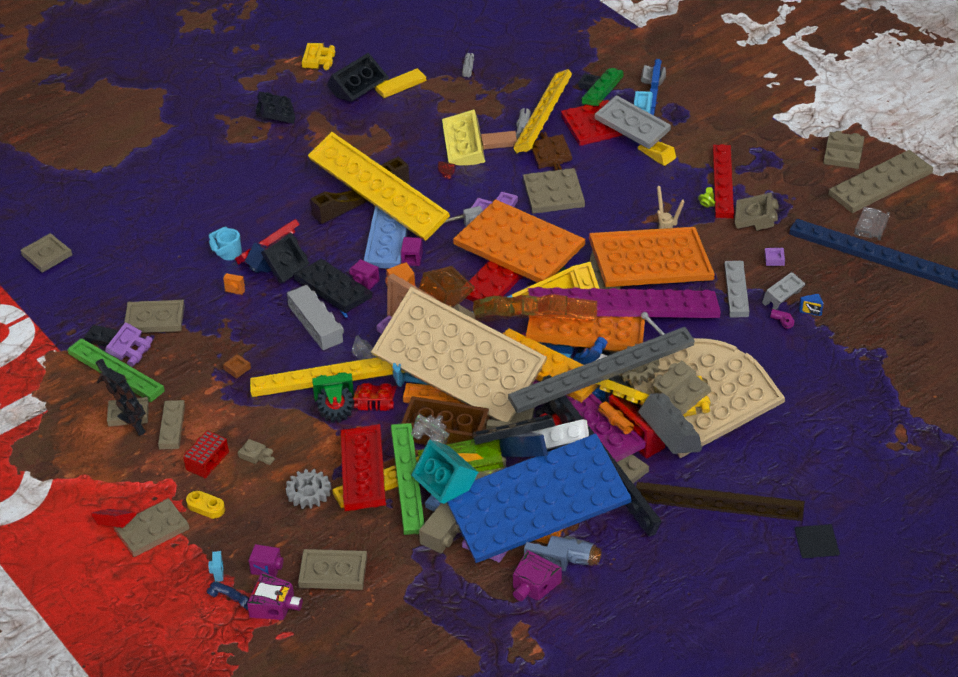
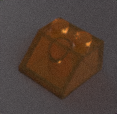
(446, 285)

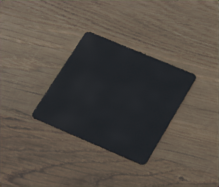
(817, 541)

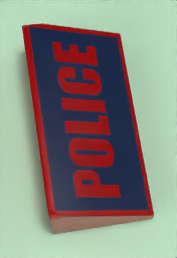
(113, 517)

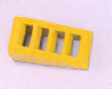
(660, 153)

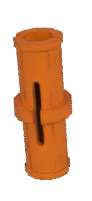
(615, 417)

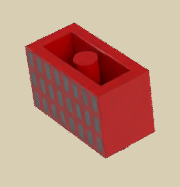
(206, 454)

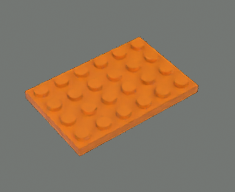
(519, 241)
(651, 256)
(618, 331)

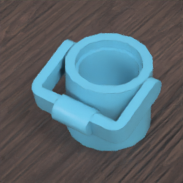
(228, 243)

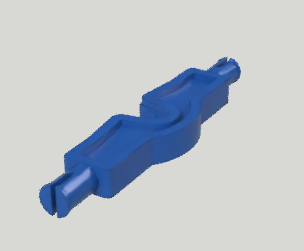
(654, 85)

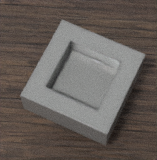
(470, 214)

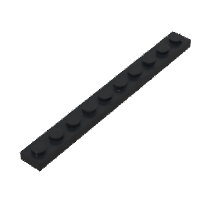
(638, 506)

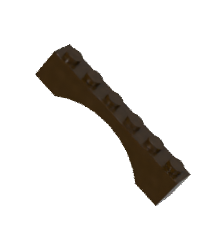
(330, 205)

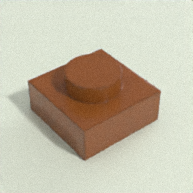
(237, 366)

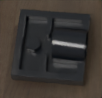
(275, 107)

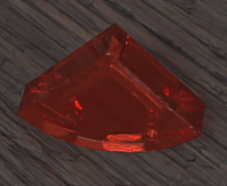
(446, 169)

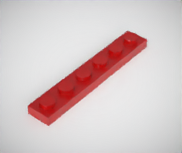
(723, 181)

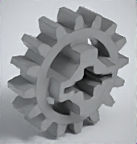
(308, 488)

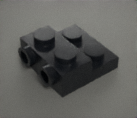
(285, 257)

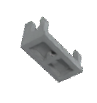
(783, 290)

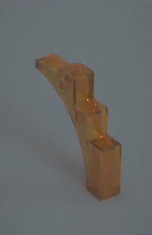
(527, 306)

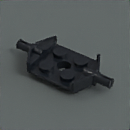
(124, 396)

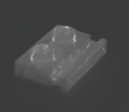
(872, 223)

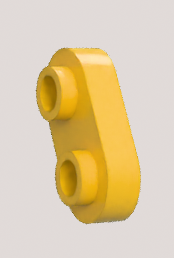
(202, 504)

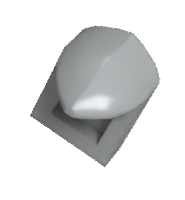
(647, 73)

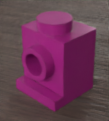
(365, 274)

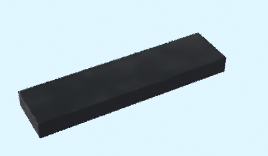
(513, 429)

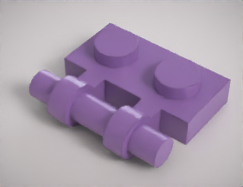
(123, 342)

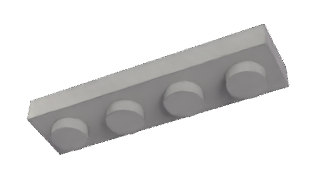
(736, 289)

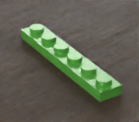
(138, 382)
(407, 486)

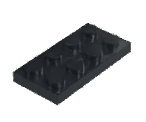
(333, 285)

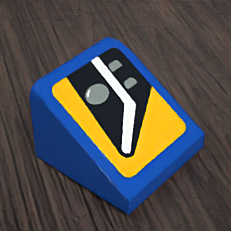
(811, 304)

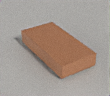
(498, 140)

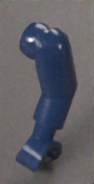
(216, 587)

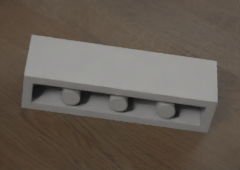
(315, 317)

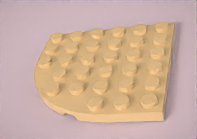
(737, 385)

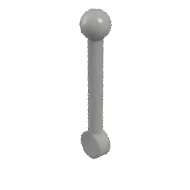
(644, 315)

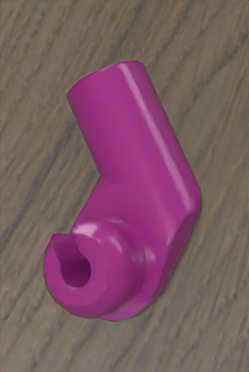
(784, 317)

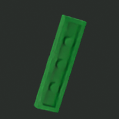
(602, 87)

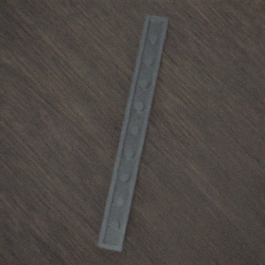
(600, 370)

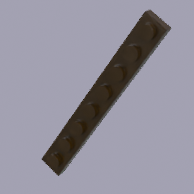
(722, 501)

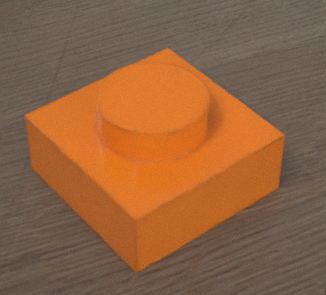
(234, 284)

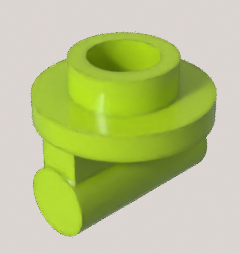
(707, 199)

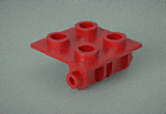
(369, 392)

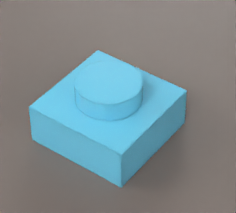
(216, 566)

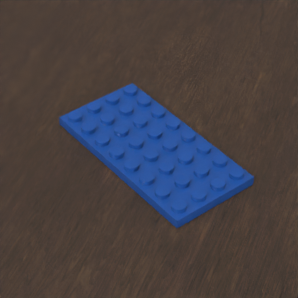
(538, 498)

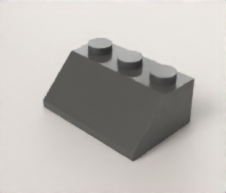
(670, 424)

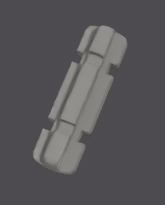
(468, 65)

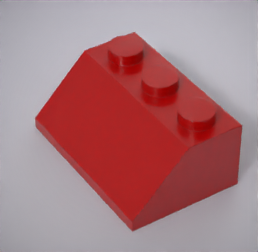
(641, 427)

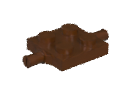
(551, 151)

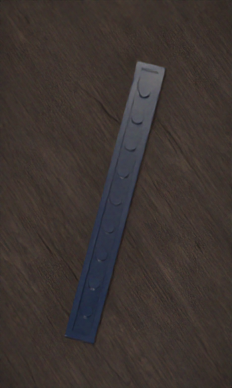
(875, 253)

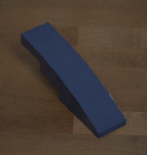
(523, 445)

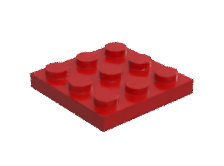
(585, 127)

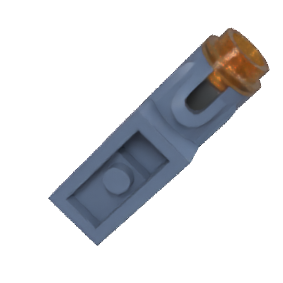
(566, 550)

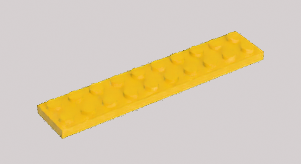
(379, 186)

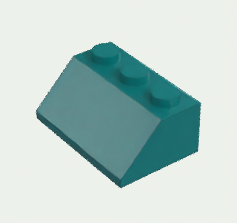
(443, 472)

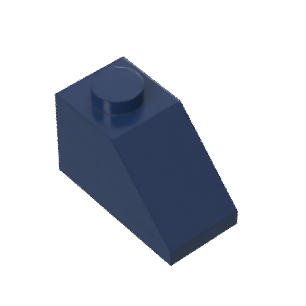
(256, 259)

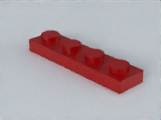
(289, 227)

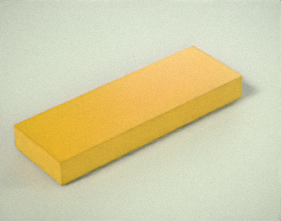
(400, 83)

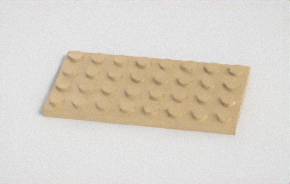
(457, 354)

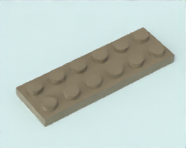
(880, 181)

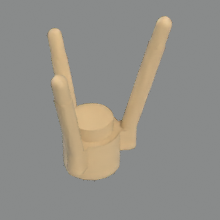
(666, 219)

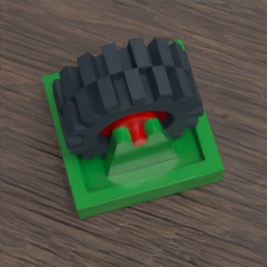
(334, 395)

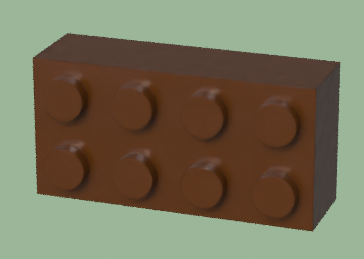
(459, 418)

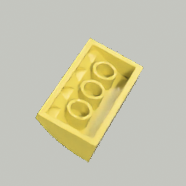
(463, 139)

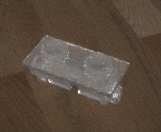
(362, 349)

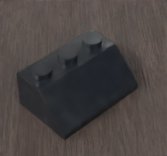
(357, 78)

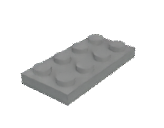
(632, 122)

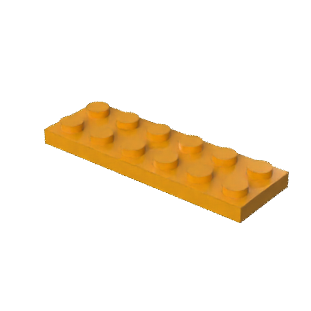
(555, 363)

